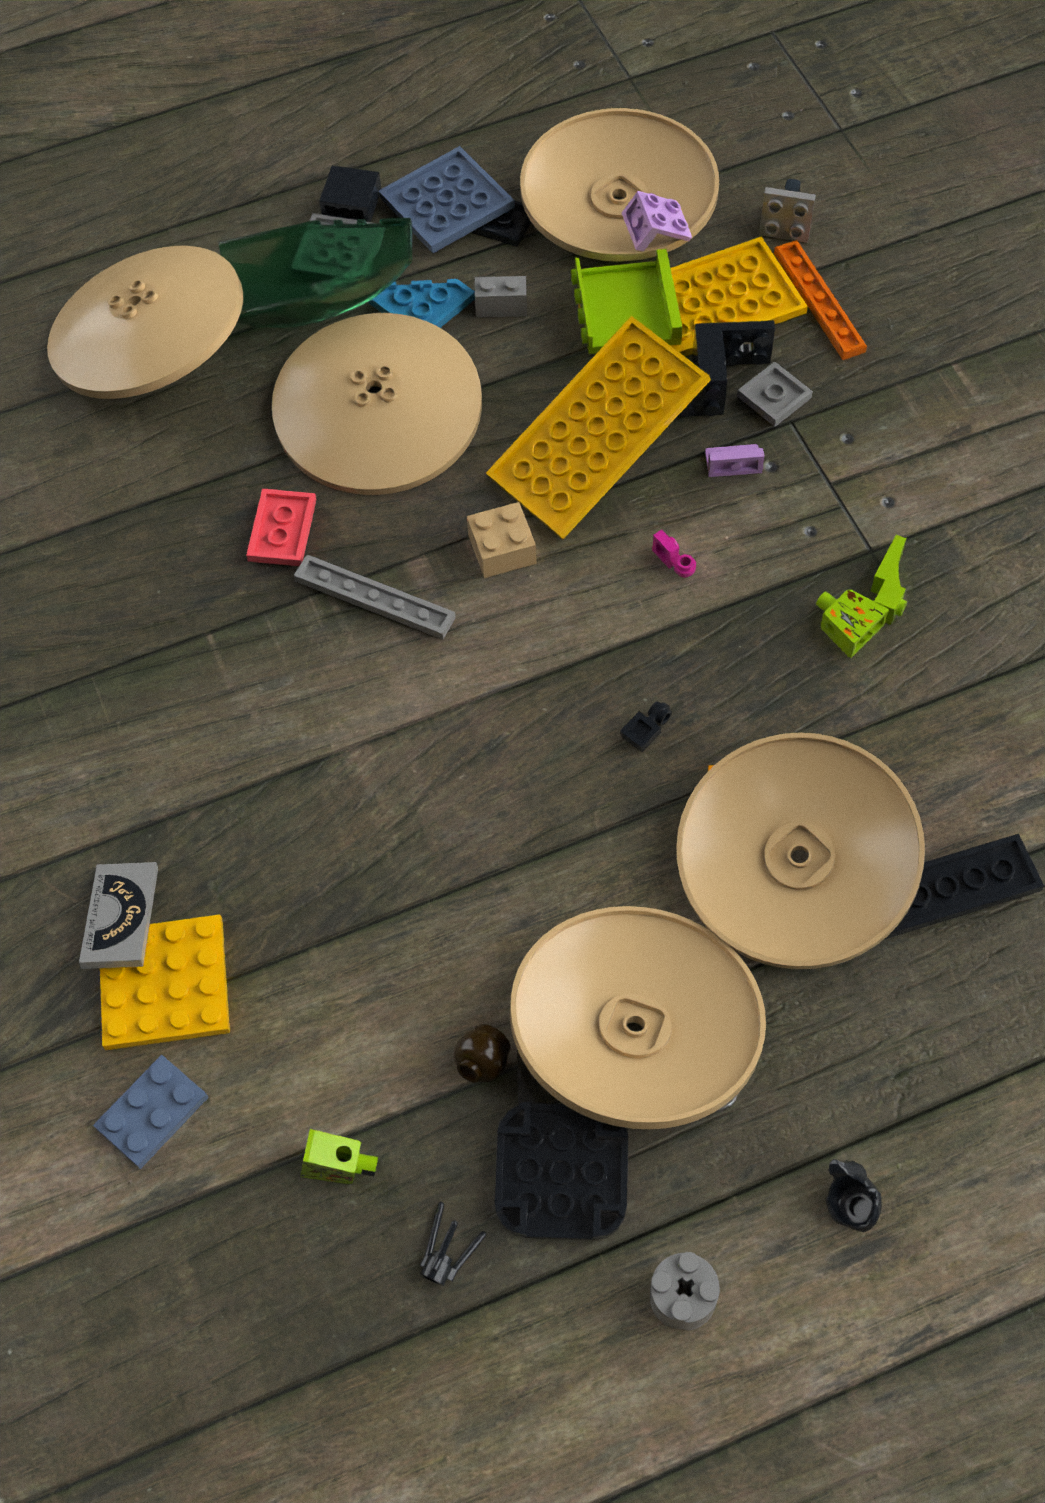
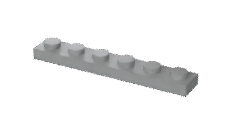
(375, 596)

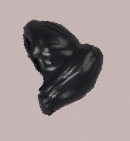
(853, 1196)

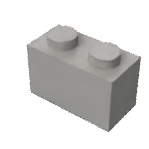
(500, 296)

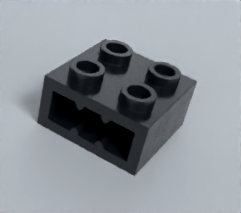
(350, 193)

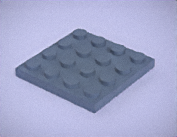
(447, 199)

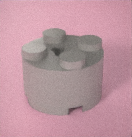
(689, 1272)

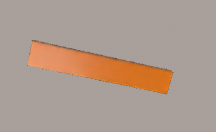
(820, 300)

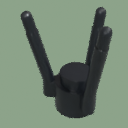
(437, 1266)

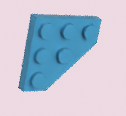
(425, 300)

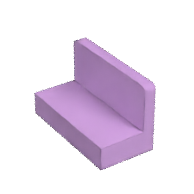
(734, 460)

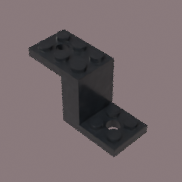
(723, 345)

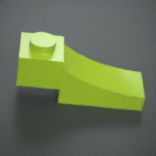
(887, 582)

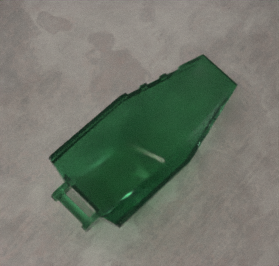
(316, 269)

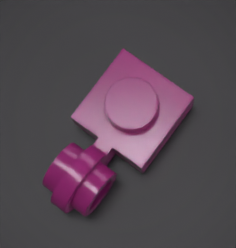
(668, 551)

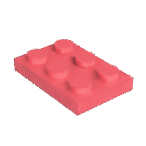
(281, 527)

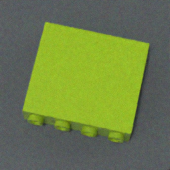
(617, 292)

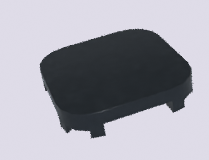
(560, 1174)

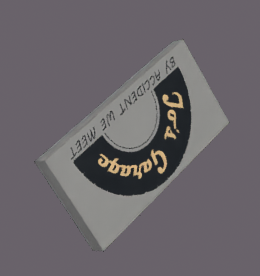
(119, 915)

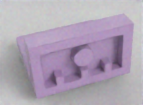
(651, 215)

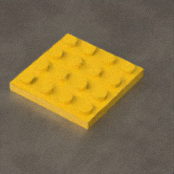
(176, 990)

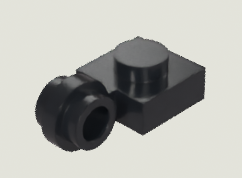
(644, 730)

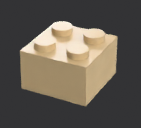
(501, 539)

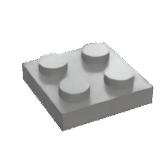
(774, 394)

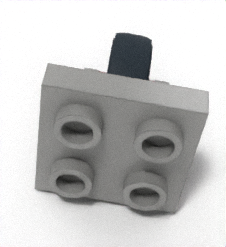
(787, 212)

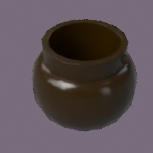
(482, 1054)

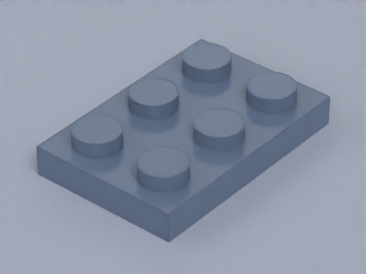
(150, 1111)

